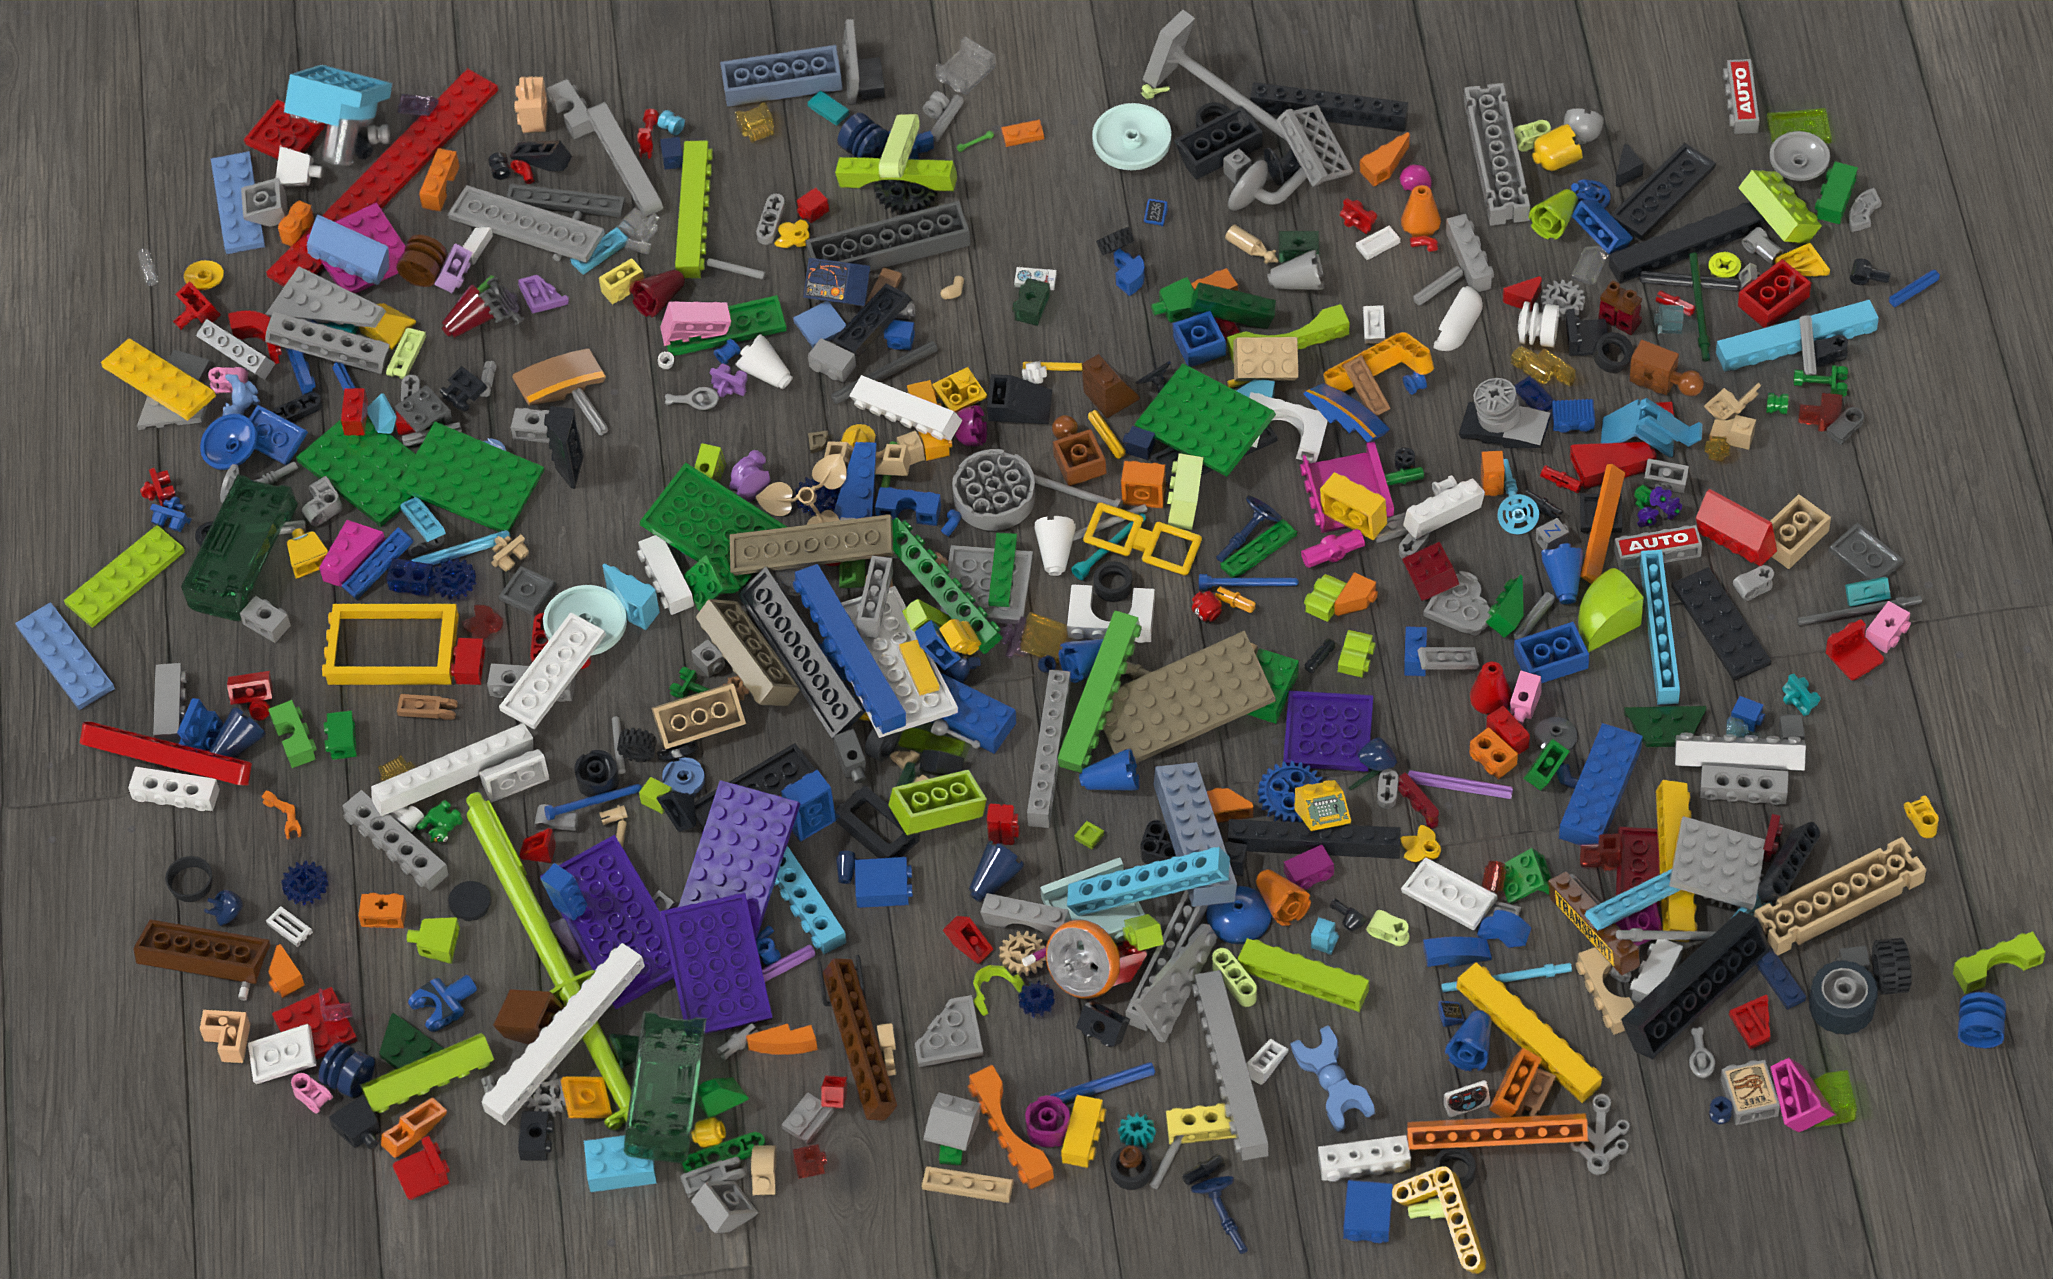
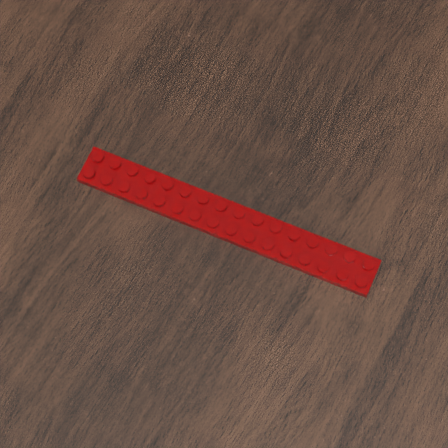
(396, 164)

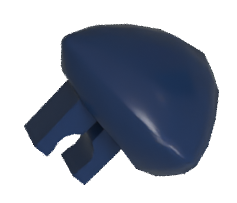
(960, 670)
(1377, 755)
(226, 906)

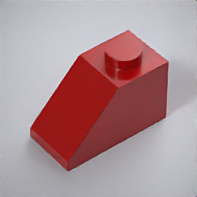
(968, 938)

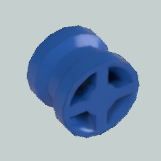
(1414, 382)

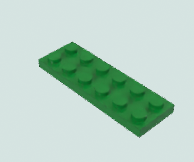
(747, 322)

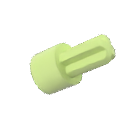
(1432, 1208)

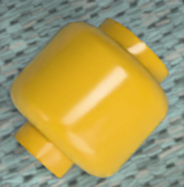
(708, 1132)

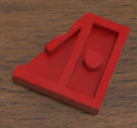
(1753, 1021)

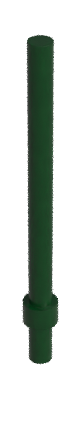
(1703, 339)

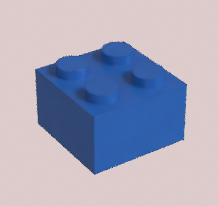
(1199, 339)

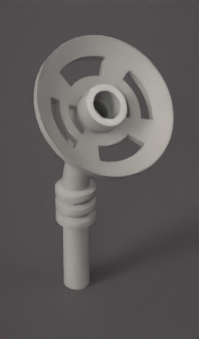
(269, 478)

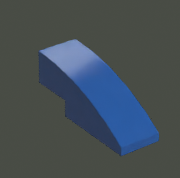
(1455, 951)

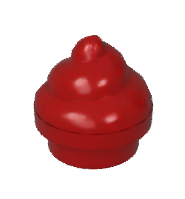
(259, 710)

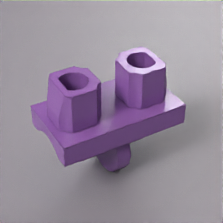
(728, 383)

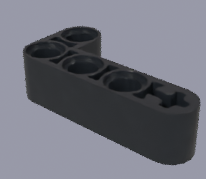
(1155, 842)

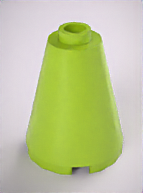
(1553, 214)

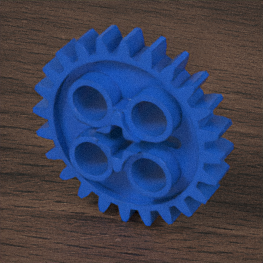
(1276, 800)

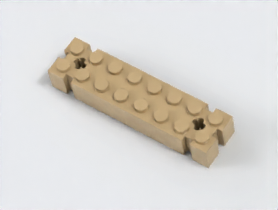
(1840, 896)

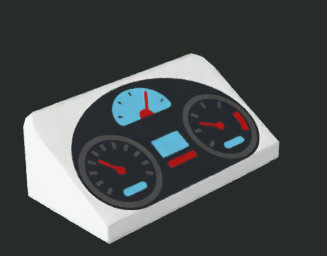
(1467, 1099)

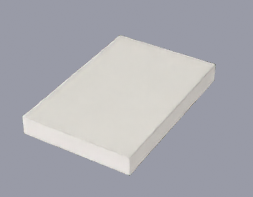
(282, 1054)

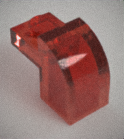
(1824, 414)
(1606, 853)

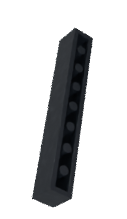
(1680, 243)
(1298, 838)

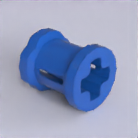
(727, 351)

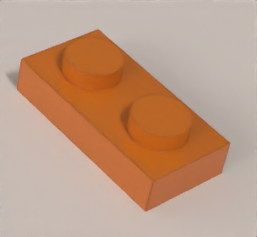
(1022, 133)

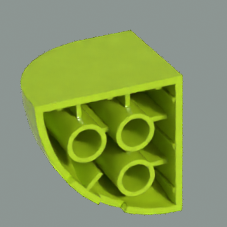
(1609, 609)

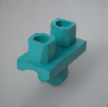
(1797, 693)

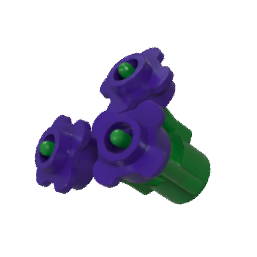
(1654, 497)

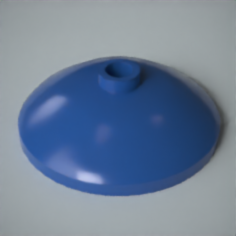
(228, 441)
(1239, 924)

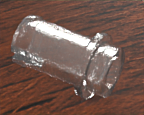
(637, 246)

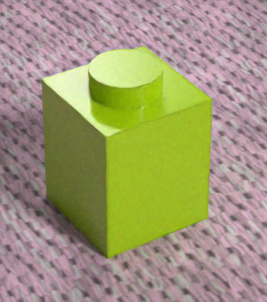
(650, 792)

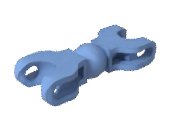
(1332, 1078)

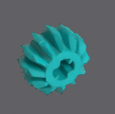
(1137, 1130)

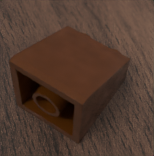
(1106, 386)
(526, 1014)

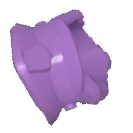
(749, 476)

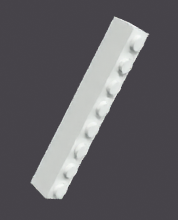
(450, 769)

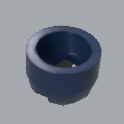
(1046, 661)

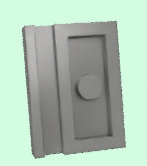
(807, 1118)

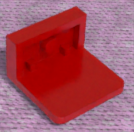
(1853, 651)
(422, 1170)

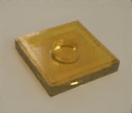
(1043, 636)

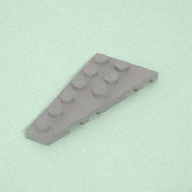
(1172, 985)

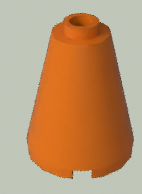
(1421, 213)
(1282, 897)

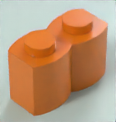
(296, 223)

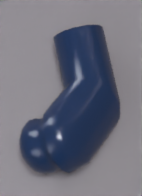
(1565, 777)

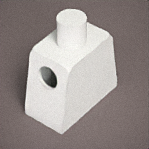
(296, 168)

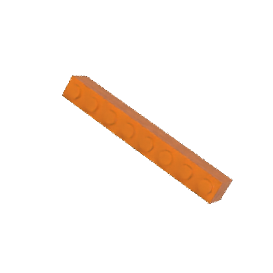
(1497, 1131)

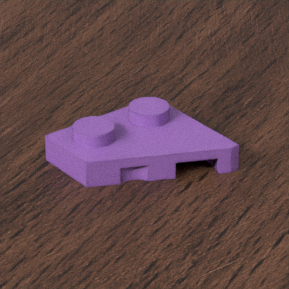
(540, 295)

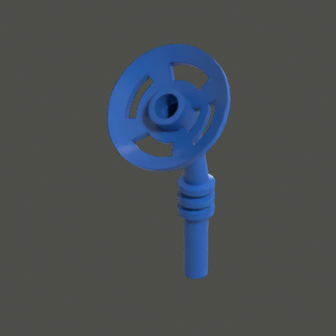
(1591, 191)

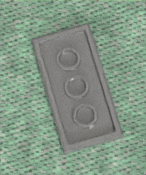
(850, 61)

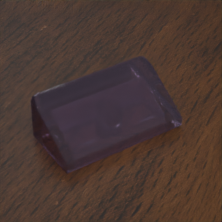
(417, 104)

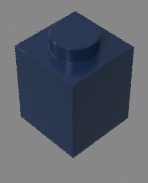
(672, 153)
(1139, 442)

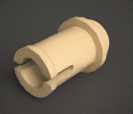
(615, 814)

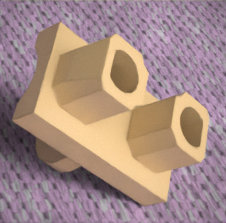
(502, 557)

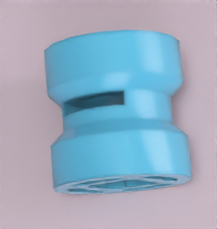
(672, 123)

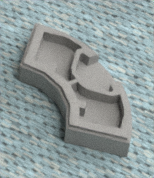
(1862, 209)

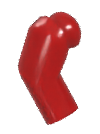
(523, 169)
(1424, 240)

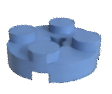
(688, 767)

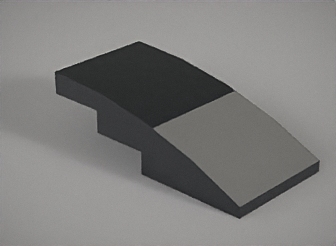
(1526, 434)

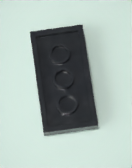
(872, 320)

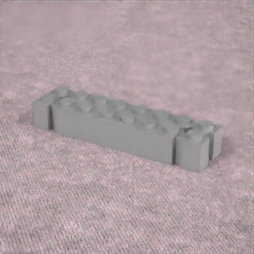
(1496, 154)

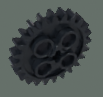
(892, 195)

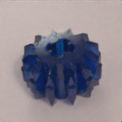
(1036, 998)

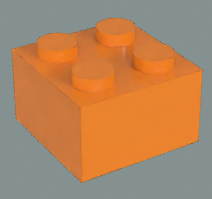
(1143, 484)

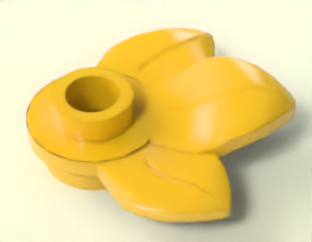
(793, 234)
(1418, 845)

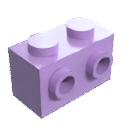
(453, 268)

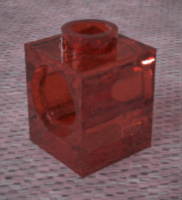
(807, 1169)

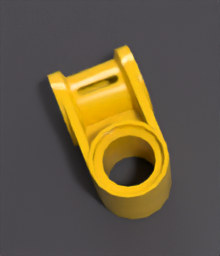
(1921, 814)

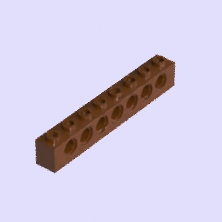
(859, 1039)

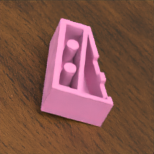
(694, 319)

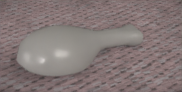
(700, 398)
(1701, 1060)

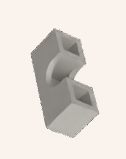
(565, 97)

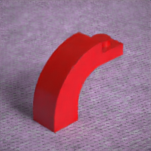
(253, 325)

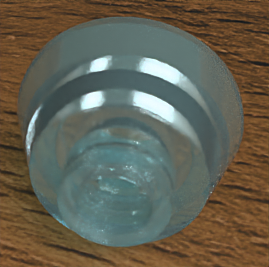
(1736, 727)

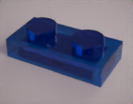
(1534, 394)

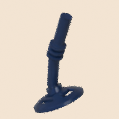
(1260, 513)
(1213, 1189)

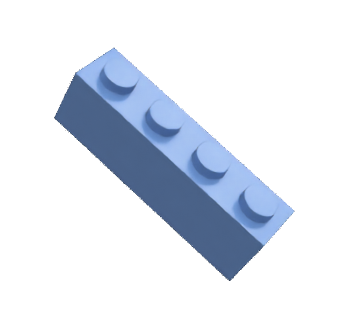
(348, 250)

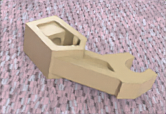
(887, 1044)

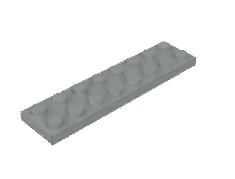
(526, 223)

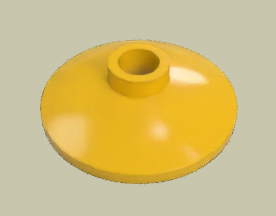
(204, 274)

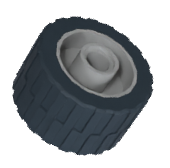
(1843, 997)

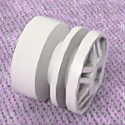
(1538, 324)

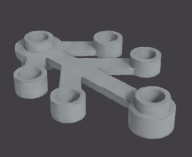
(1600, 1140)

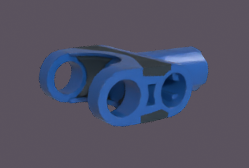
(444, 999)

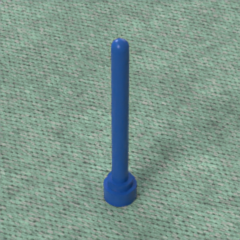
(1207, 582)

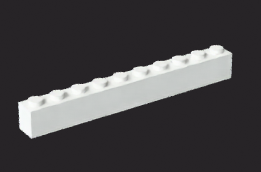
(562, 1034)

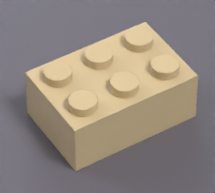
(1265, 358)
(1798, 530)

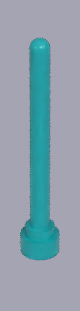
(1081, 569)

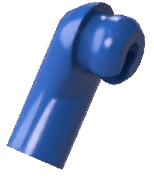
(954, 518)

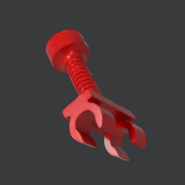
(645, 135)

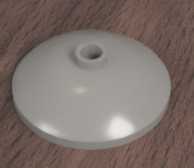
(1799, 156)

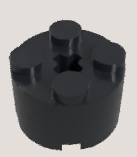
(596, 773)

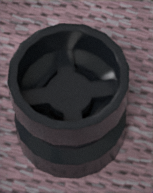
(499, 166)

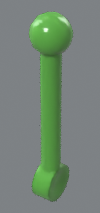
(961, 147)

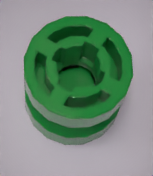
(1777, 403)

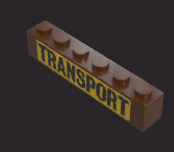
(1574, 903)

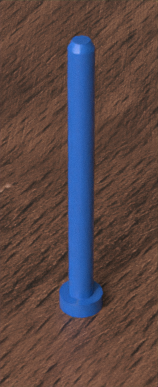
(551, 812)

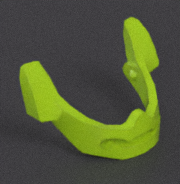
(985, 975)

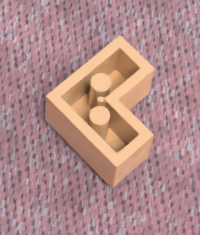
(228, 1029)

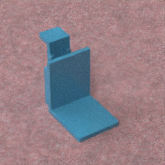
(1649, 424)

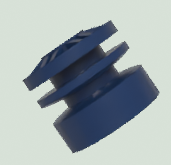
(862, 137)
(346, 1069)

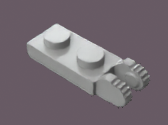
(713, 1172)

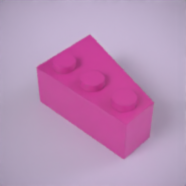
(349, 551)
(1799, 1096)

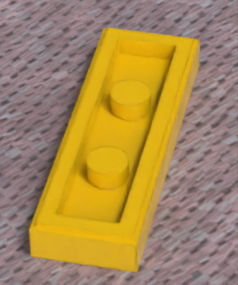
(919, 667)

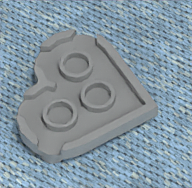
(1460, 606)

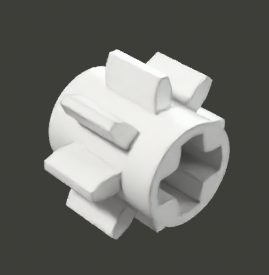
(1034, 372)

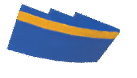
(1347, 411)

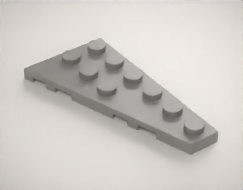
(318, 299)

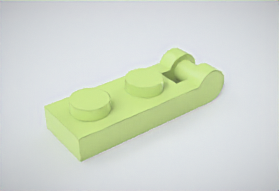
(406, 353)

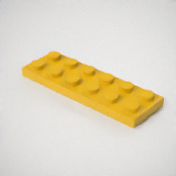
(158, 379)

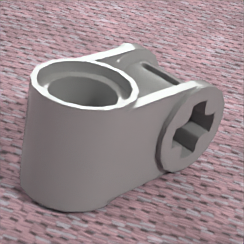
(1754, 582)

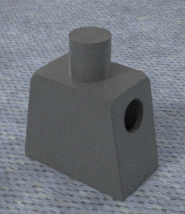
(850, 756)

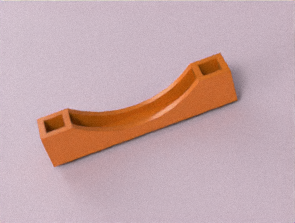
(1030, 1161)

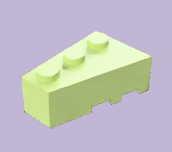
(1185, 490)

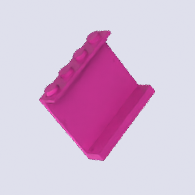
(1358, 468)

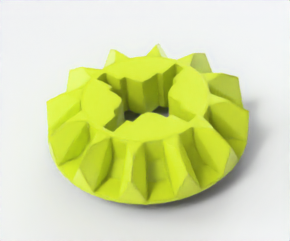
(1726, 259)

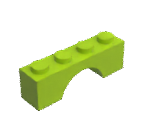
(2022, 951)

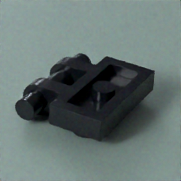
(467, 384)

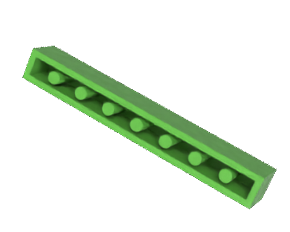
(1099, 691)

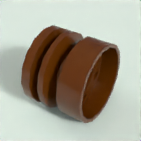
(421, 260)

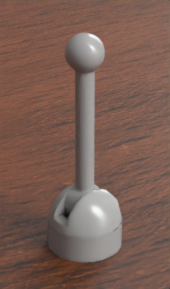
(941, 727)

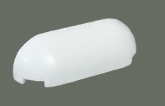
(1459, 319)

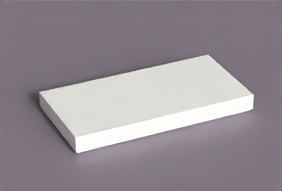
(1449, 893)

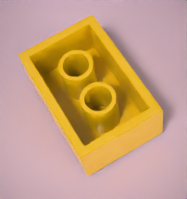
(1353, 505)

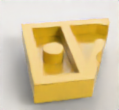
(1805, 261)

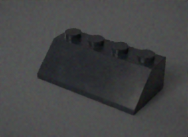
(1208, 144)
(564, 443)

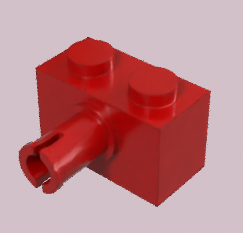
(196, 306)

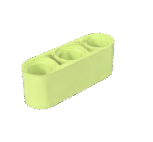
(1238, 985)

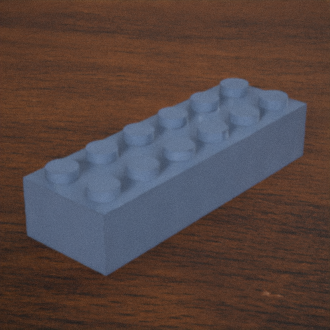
(781, 75)

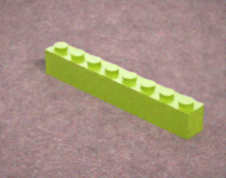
(693, 208)

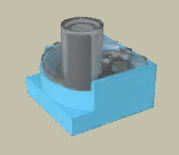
(340, 101)

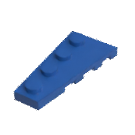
(857, 492)

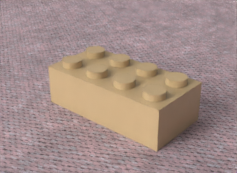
(698, 715)

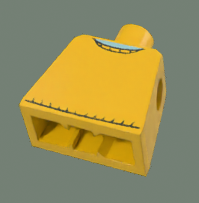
(305, 552)

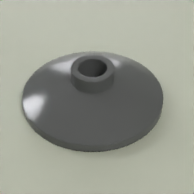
(1567, 732)

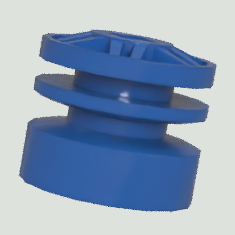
(1981, 1020)

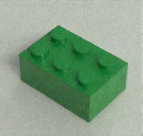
(1281, 675)

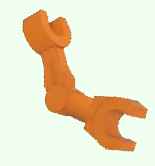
(291, 824)

